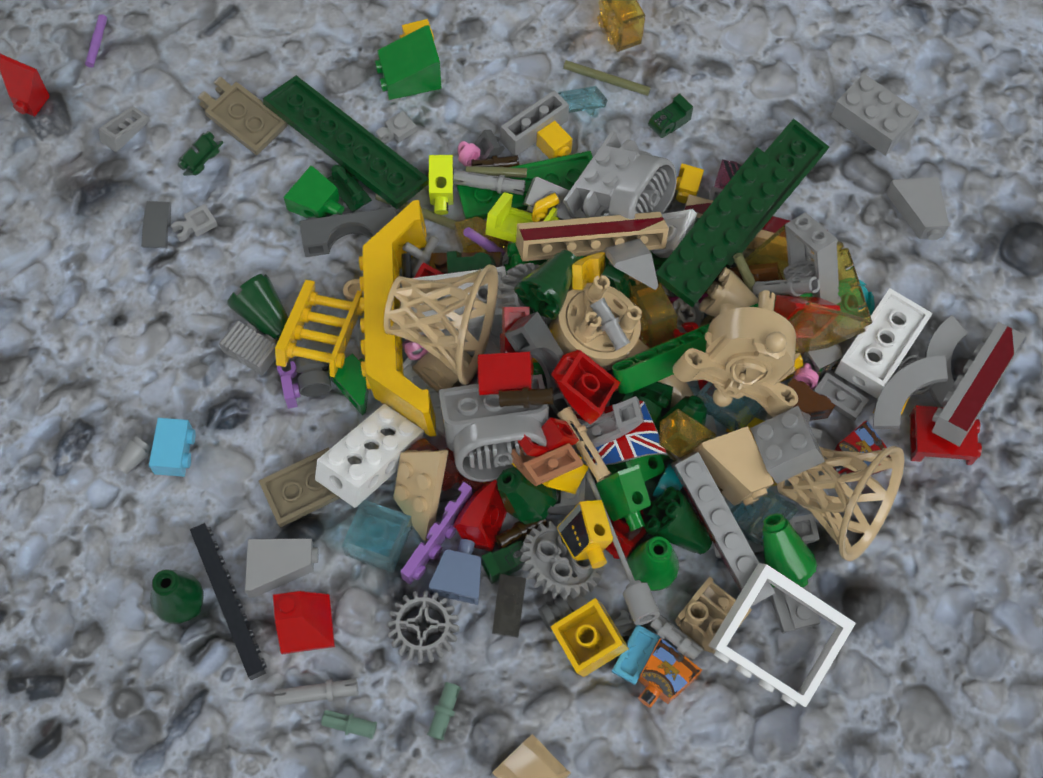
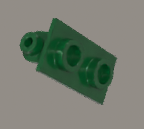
(193, 161)
(348, 188)
(657, 393)

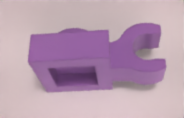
(290, 389)

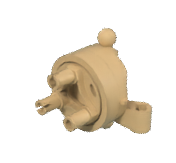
(580, 328)
(746, 356)

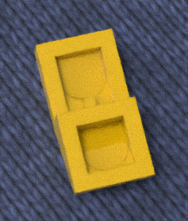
(587, 269)

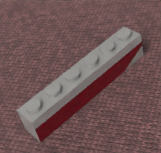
(977, 384)
(719, 521)

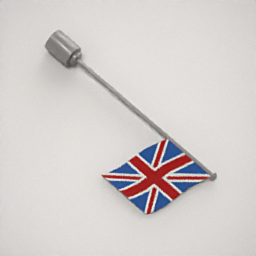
(633, 445)

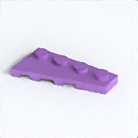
(437, 535)

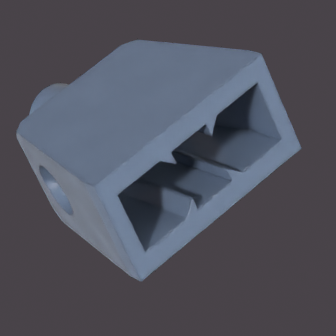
(458, 574)

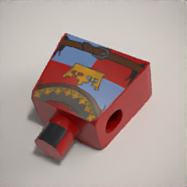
(861, 440)

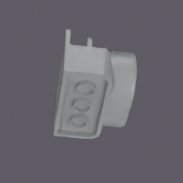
(622, 182)
(486, 433)

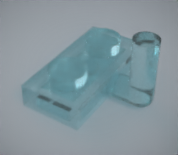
(585, 99)

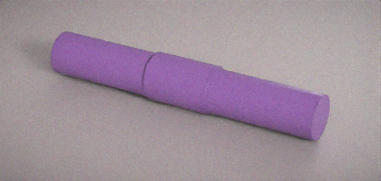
(96, 41)
(482, 241)

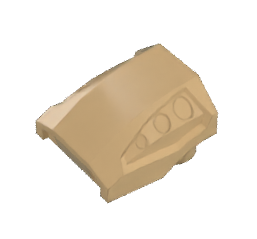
(436, 373)
(705, 614)
(531, 761)

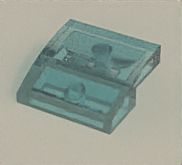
(751, 517)

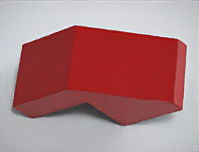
(557, 435)

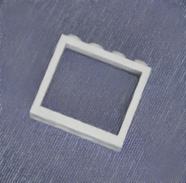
(738, 611)

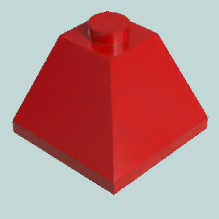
(23, 86)
(303, 621)

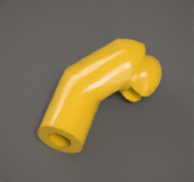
(542, 206)

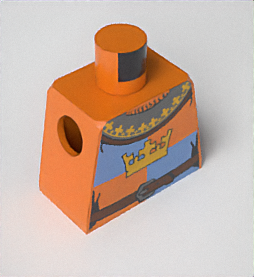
(666, 674)

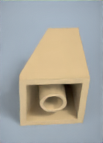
(736, 466)

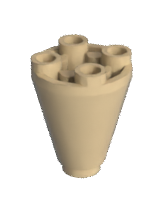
(727, 290)

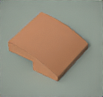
(548, 465)

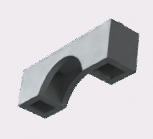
(321, 233)
(533, 336)

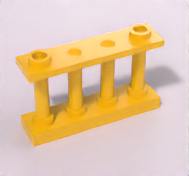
(302, 314)

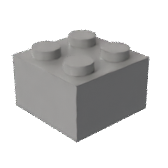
(787, 444)

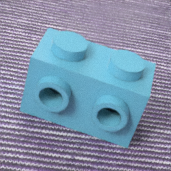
(171, 447)

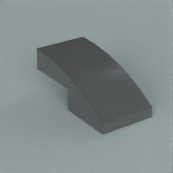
(155, 224)

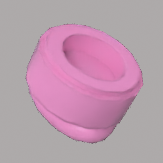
(467, 153)
(410, 347)
(807, 375)

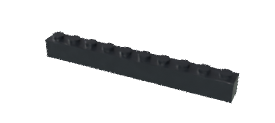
(228, 603)

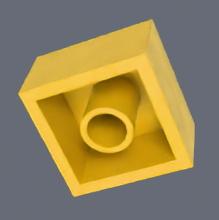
(589, 637)

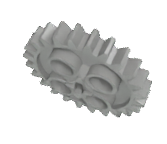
(548, 556)

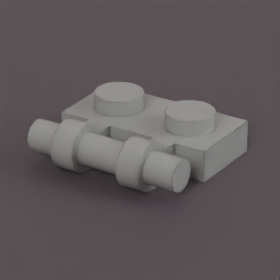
(670, 632)

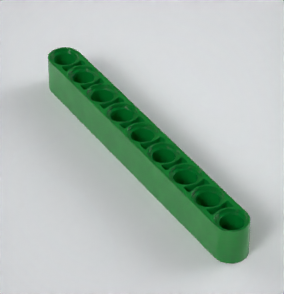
(658, 361)

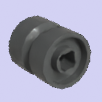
(313, 377)

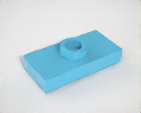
(632, 662)

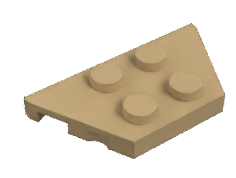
(420, 486)

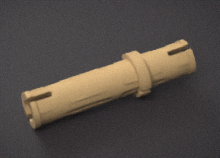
(600, 470)

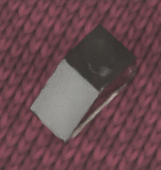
(509, 605)

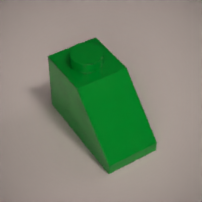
(352, 383)

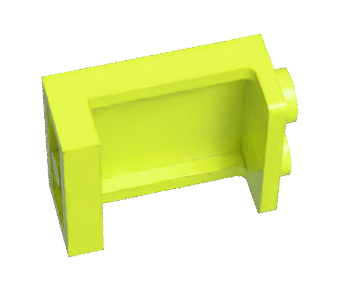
(503, 218)

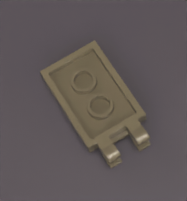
(242, 115)
(295, 491)

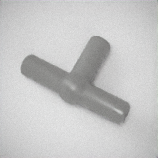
(422, 256)

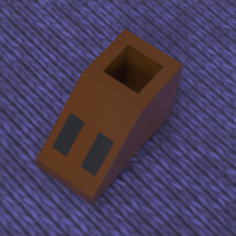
(810, 402)

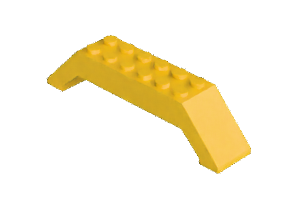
(382, 351)

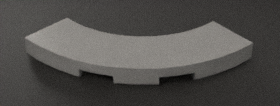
(943, 343)
(903, 385)

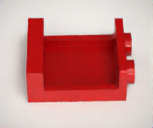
(928, 444)

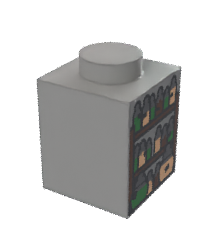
(824, 359)

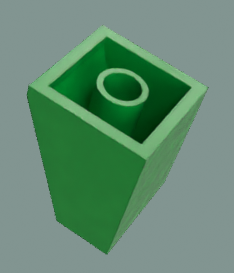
(409, 65)

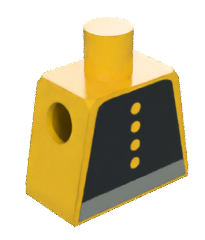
(587, 532)

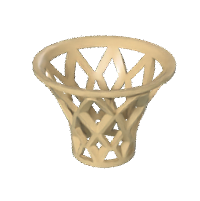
(409, 323)
(830, 506)

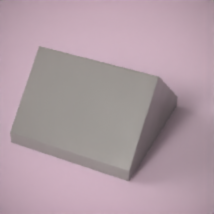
(634, 260)

